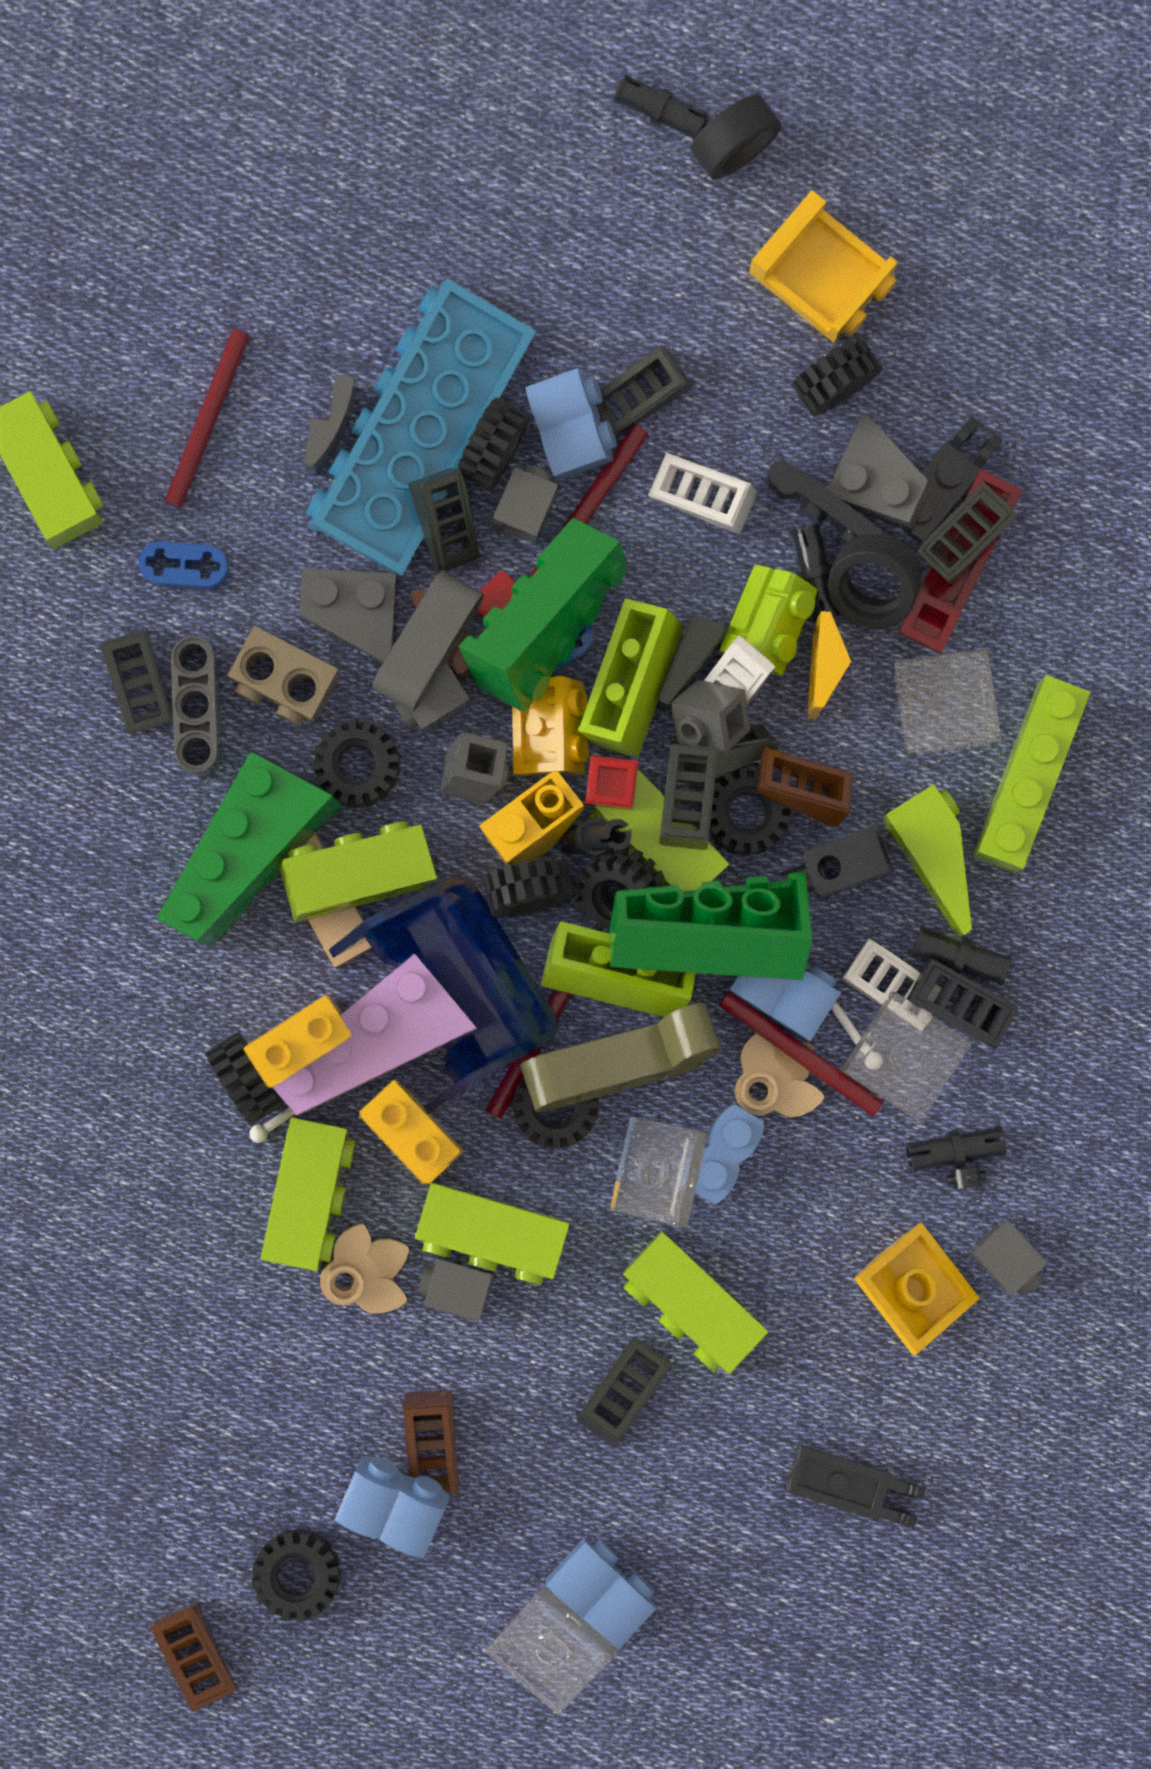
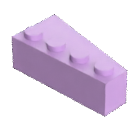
(388, 1028)

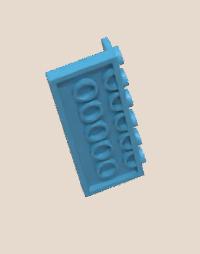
(419, 423)

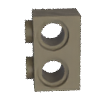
(289, 667)

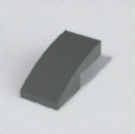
(326, 435)

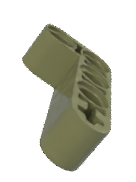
(622, 1061)

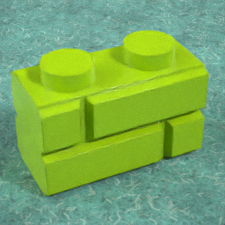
(772, 614)

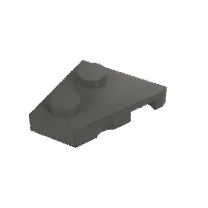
(879, 477)
(352, 607)

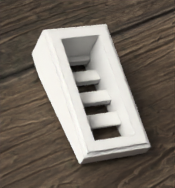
(740, 506)
(742, 668)
(862, 960)

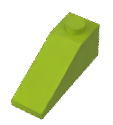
(933, 846)

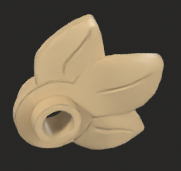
(782, 1078)
(372, 1271)

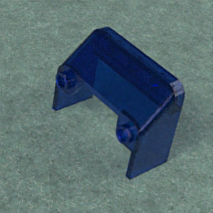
(476, 966)

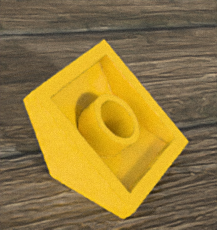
(827, 665)
(916, 1288)

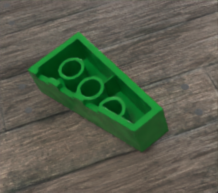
(544, 615)
(243, 848)
(715, 929)

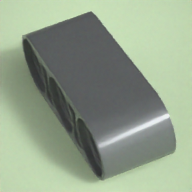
(427, 640)
(185, 687)

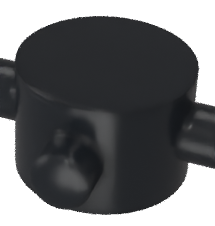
(966, 1177)

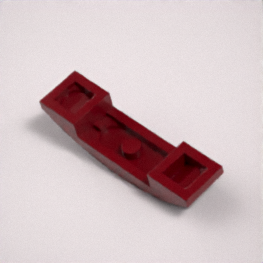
(941, 602)

